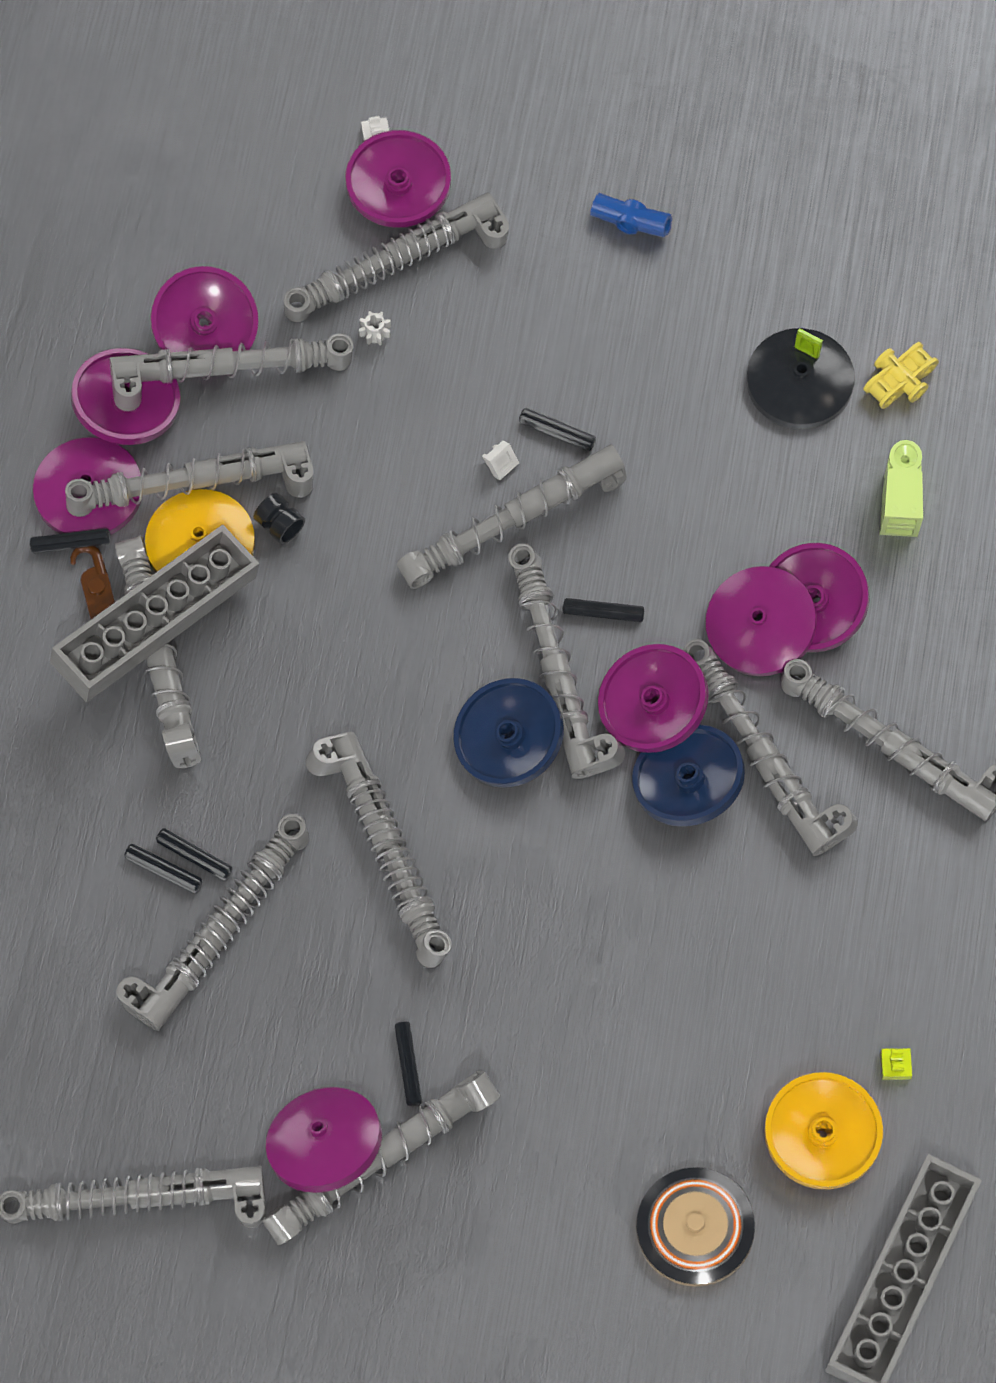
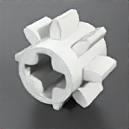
(369, 323)

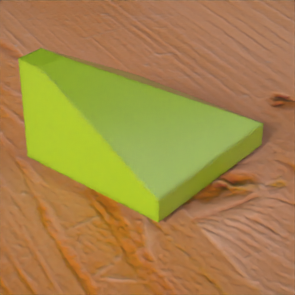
(808, 343)

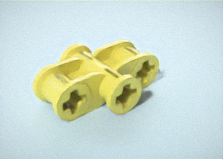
(901, 375)

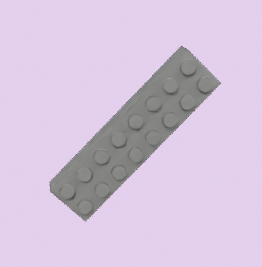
(154, 613)
(904, 1273)

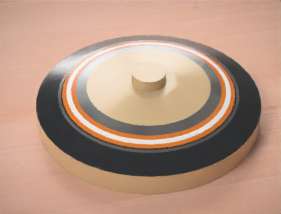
(695, 1226)

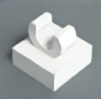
(374, 126)
(501, 460)

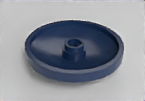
(508, 732)
(691, 779)

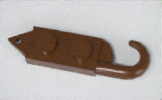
(95, 581)

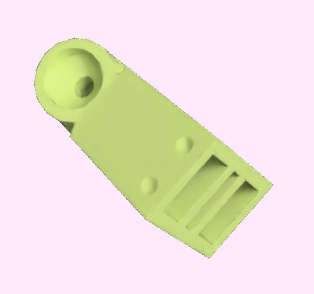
(902, 491)

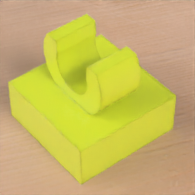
(896, 1064)

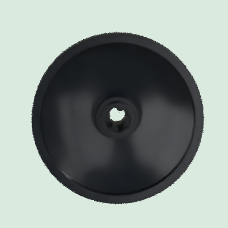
(797, 387)

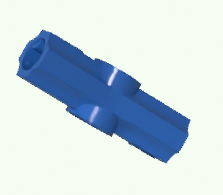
(631, 216)

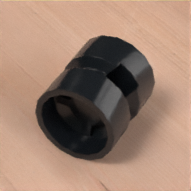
(276, 516)

